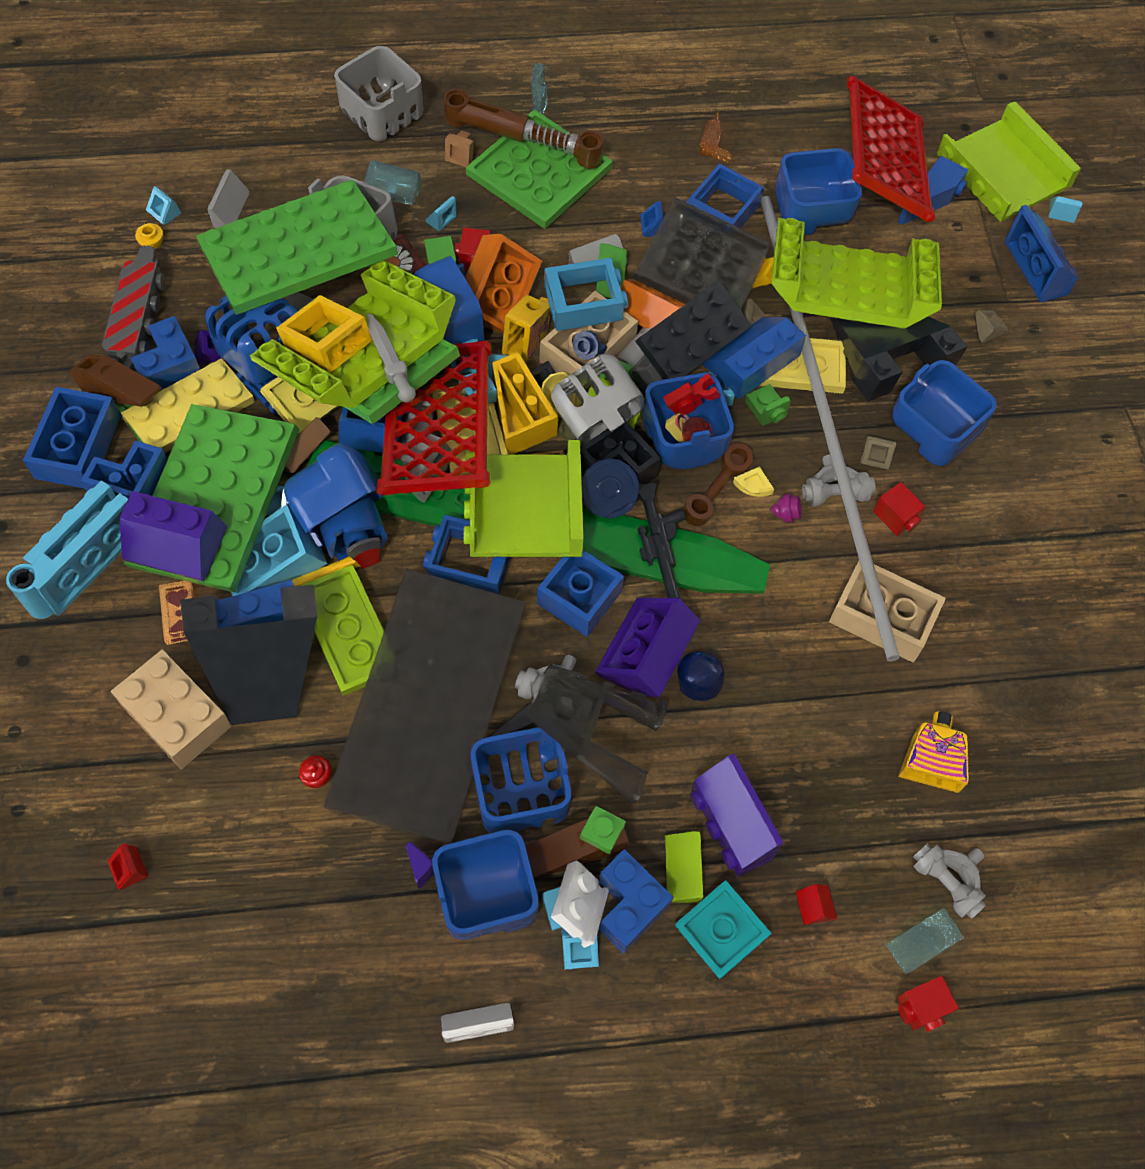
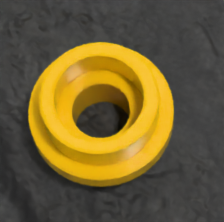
(150, 235)

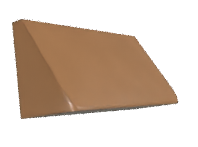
(306, 444)

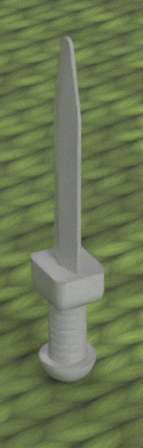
(394, 369)

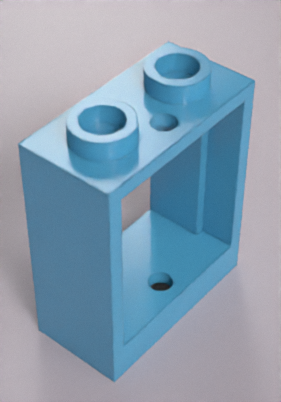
(586, 313)

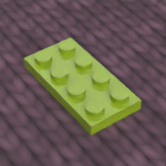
(346, 627)

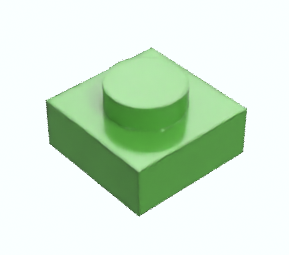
(602, 829)

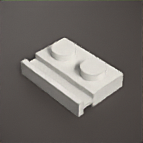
(580, 903)

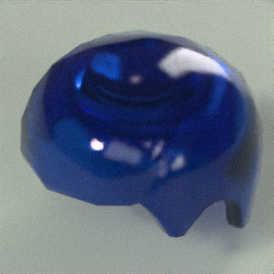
(700, 675)

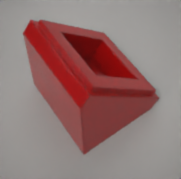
(127, 866)
(816, 904)

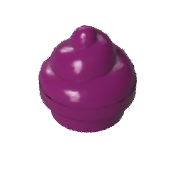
(788, 508)

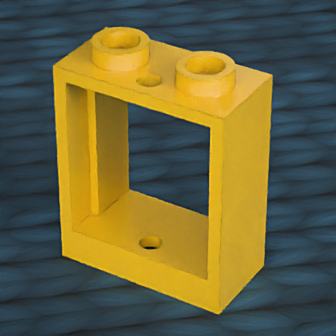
(328, 352)

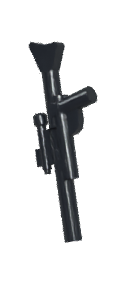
(662, 532)

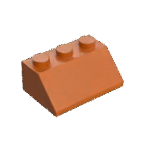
(500, 277)
(648, 304)

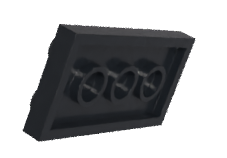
(693, 332)

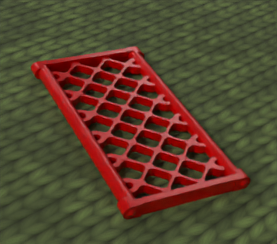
(864, 174)
(477, 422)

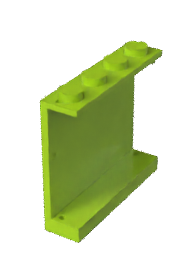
(1011, 163)
(527, 507)

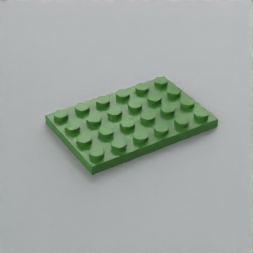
(295, 246)
(228, 467)

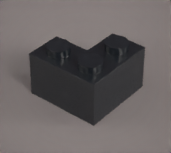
(626, 446)

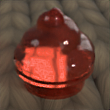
(693, 425)

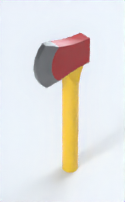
(361, 554)

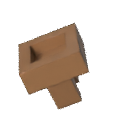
(459, 148)

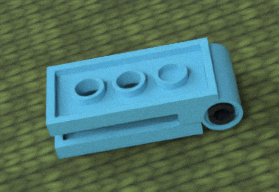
(70, 554)

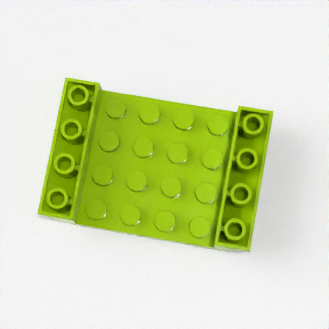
(855, 281)
(407, 309)

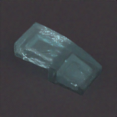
(538, 89)
(924, 941)

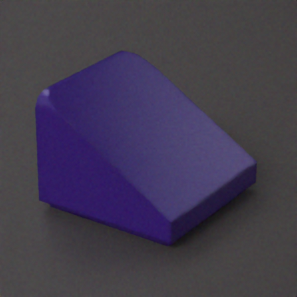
(205, 349)
(420, 864)

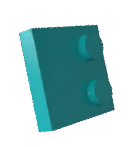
(722, 929)

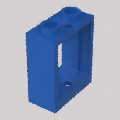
(727, 181)
(433, 559)

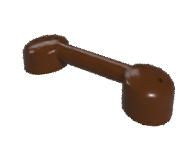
(734, 462)

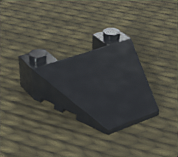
(874, 347)
(254, 666)

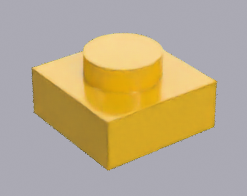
(765, 274)

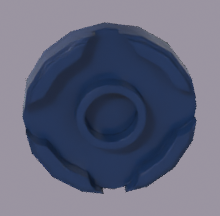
(609, 488)

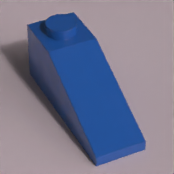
(945, 182)

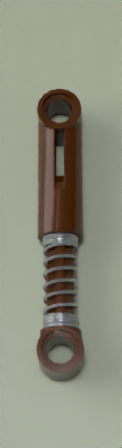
(463, 110)

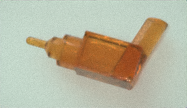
(711, 140)

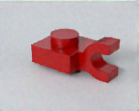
(688, 397)

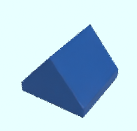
(651, 219)

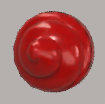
(315, 771)

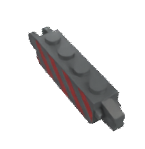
(134, 307)

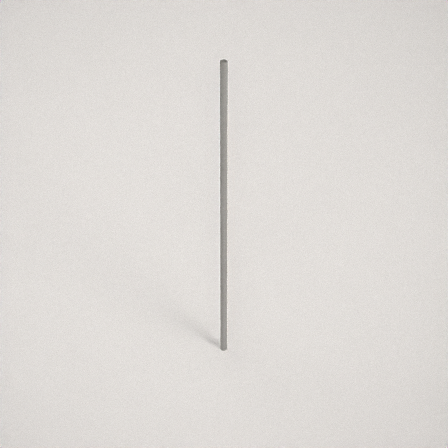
(840, 468)

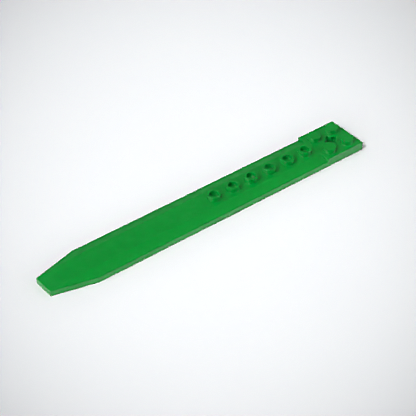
(700, 560)

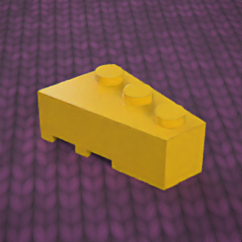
(522, 406)

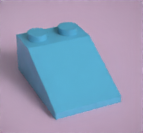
(280, 553)

